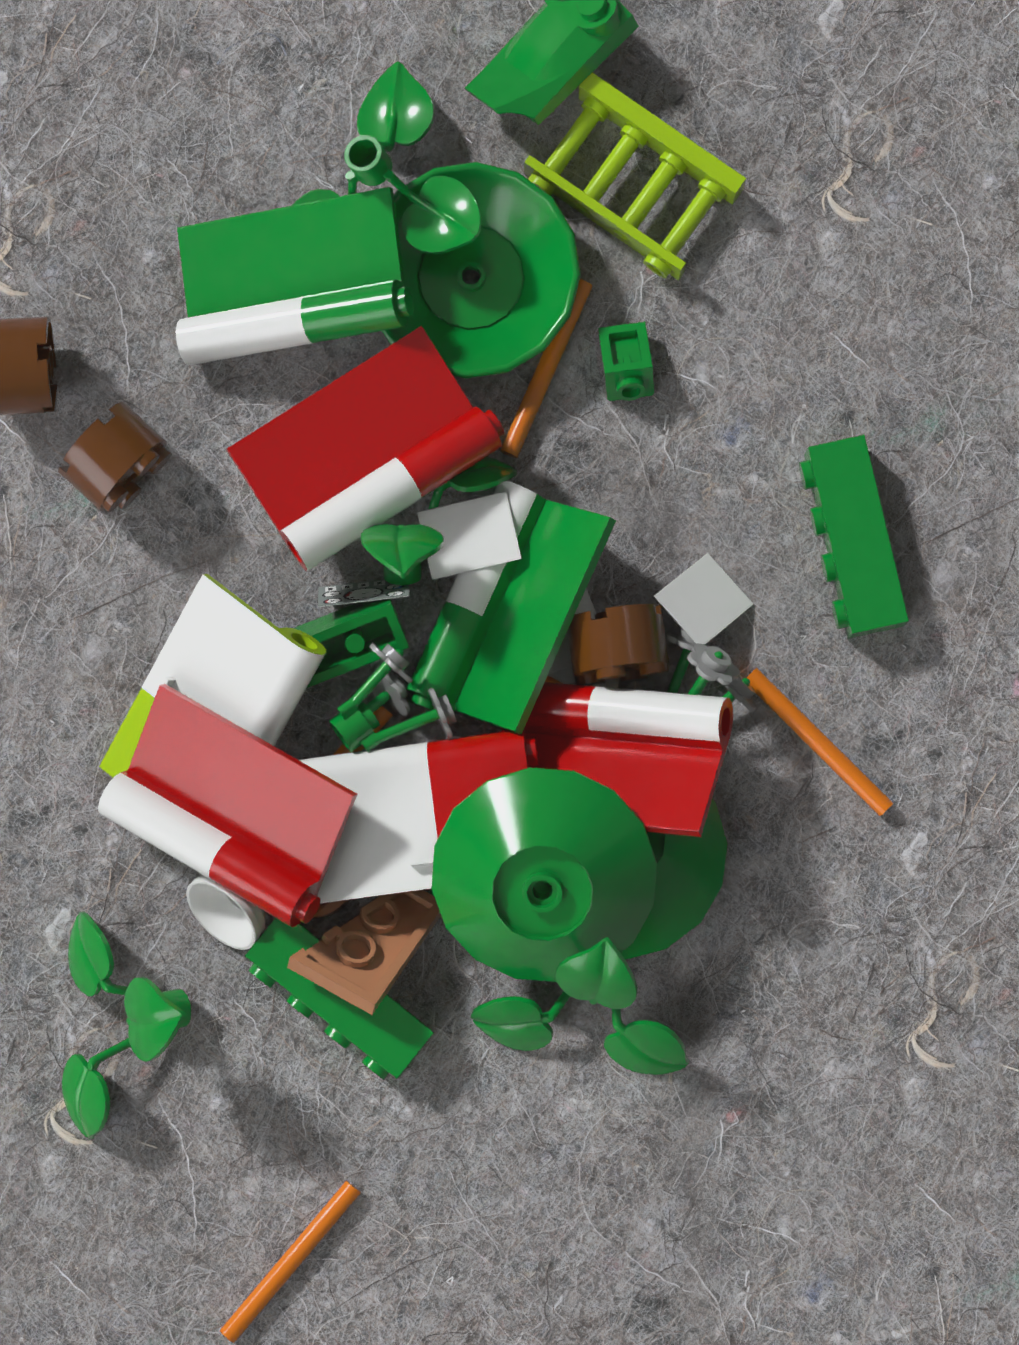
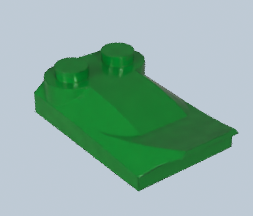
(552, 56)

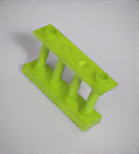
(677, 156)

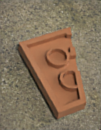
(371, 949)

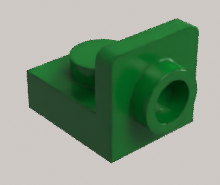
(626, 361)

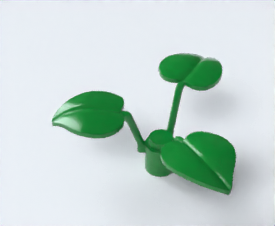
(403, 113)
(405, 547)
(602, 978)
(151, 1018)

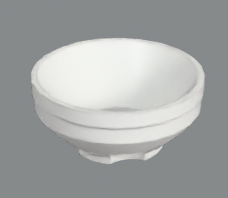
(225, 913)

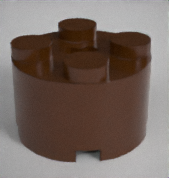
(27, 366)
(114, 458)
(619, 644)

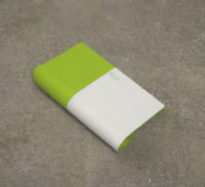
(227, 662)

